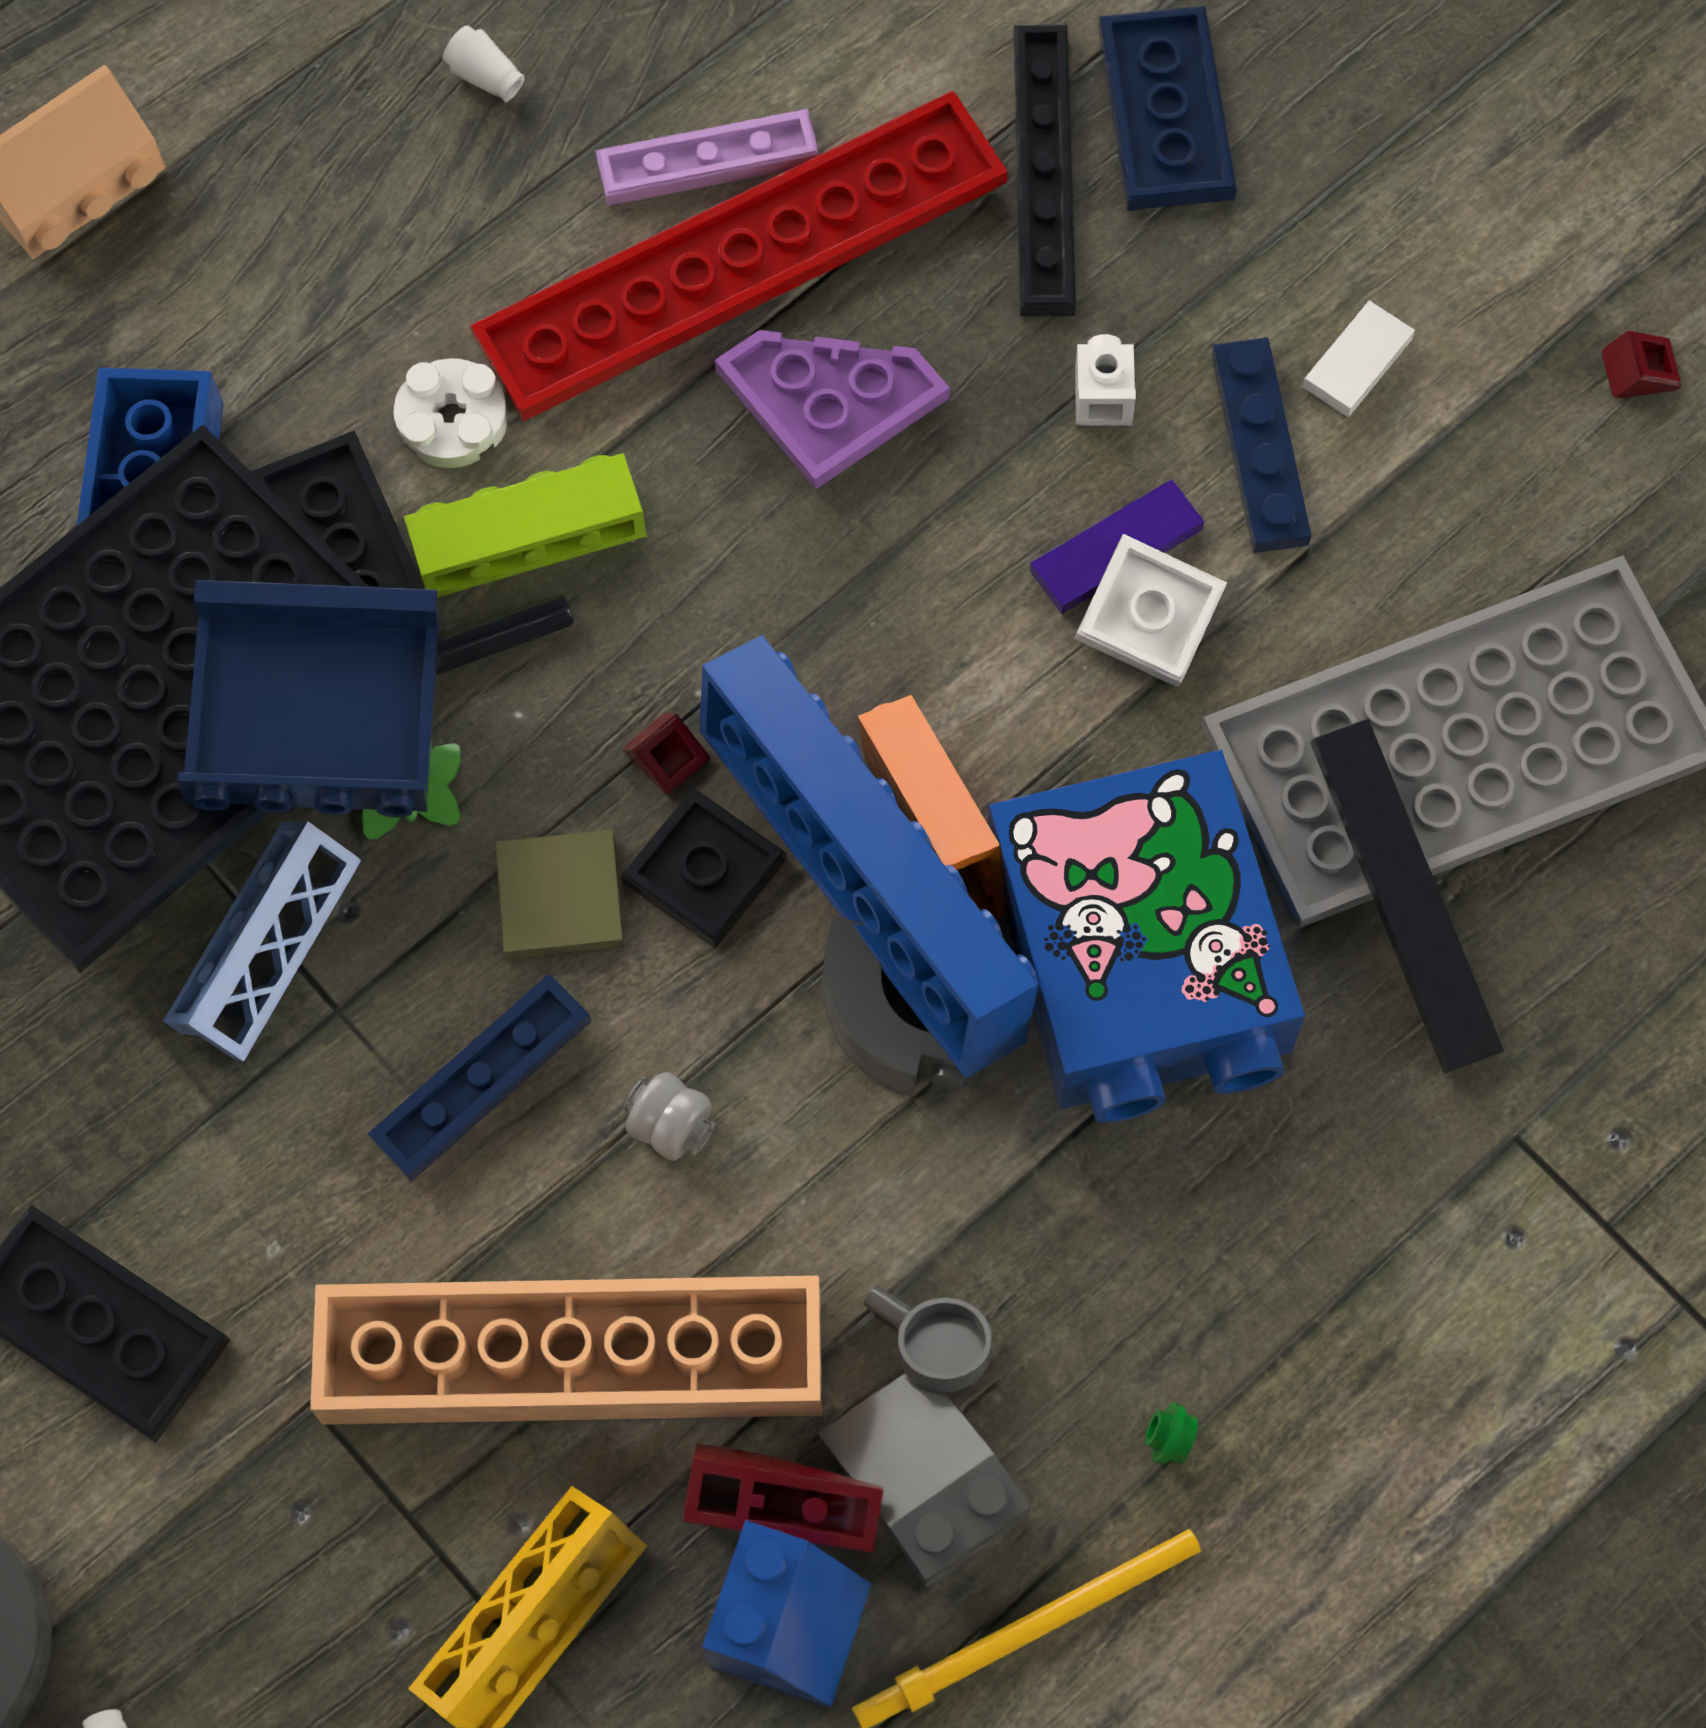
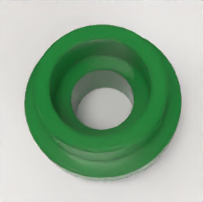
(1171, 1434)

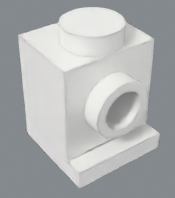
(1104, 382)

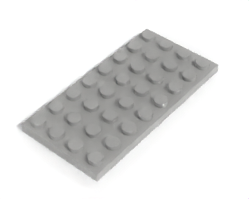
(1484, 728)

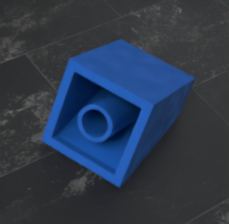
(786, 1615)

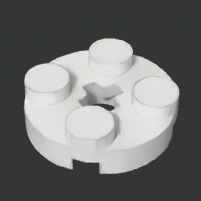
(443, 383)

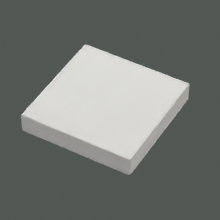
(1150, 610)

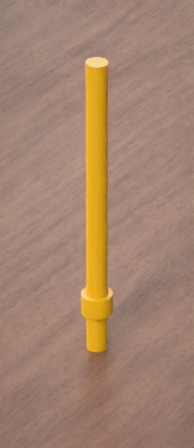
(916, 1687)

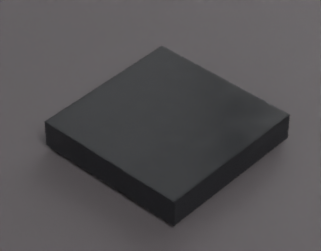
(704, 867)

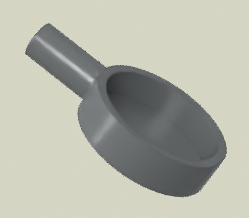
(940, 1341)

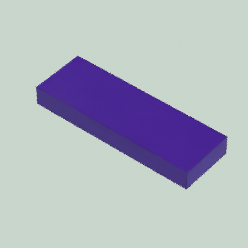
(1077, 566)

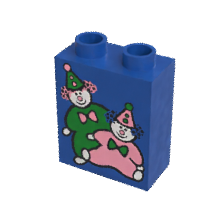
(1146, 936)

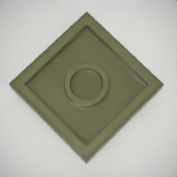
(559, 894)

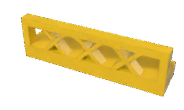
(535, 1620)

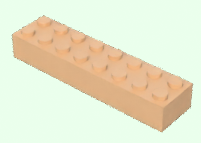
(567, 1350)

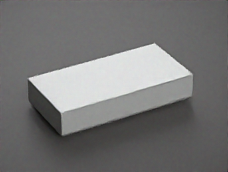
(1358, 358)

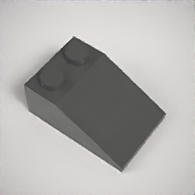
(939, 1478)

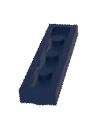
(1261, 445)
(479, 1077)

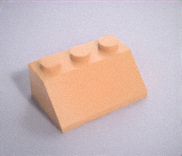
(73, 162)

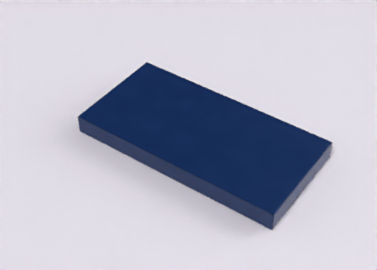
(1166, 108)

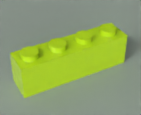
(526, 524)

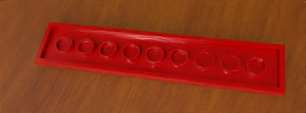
(738, 255)

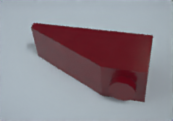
(781, 1495)

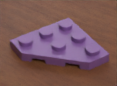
(829, 396)

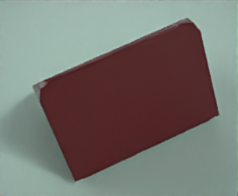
(1640, 365)
(667, 752)

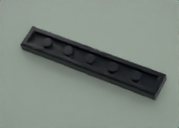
(1044, 171)
(1406, 896)

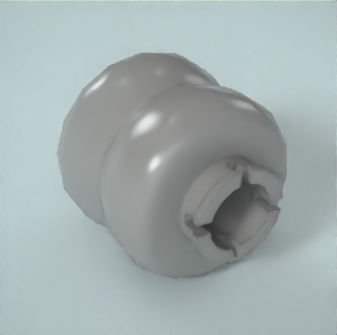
(669, 1116)

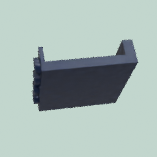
(312, 698)

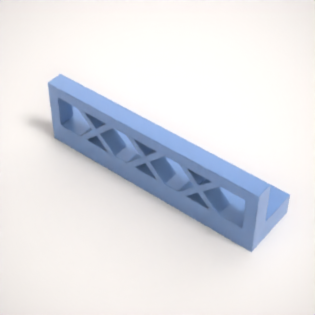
(246, 926)

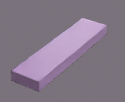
(706, 157)

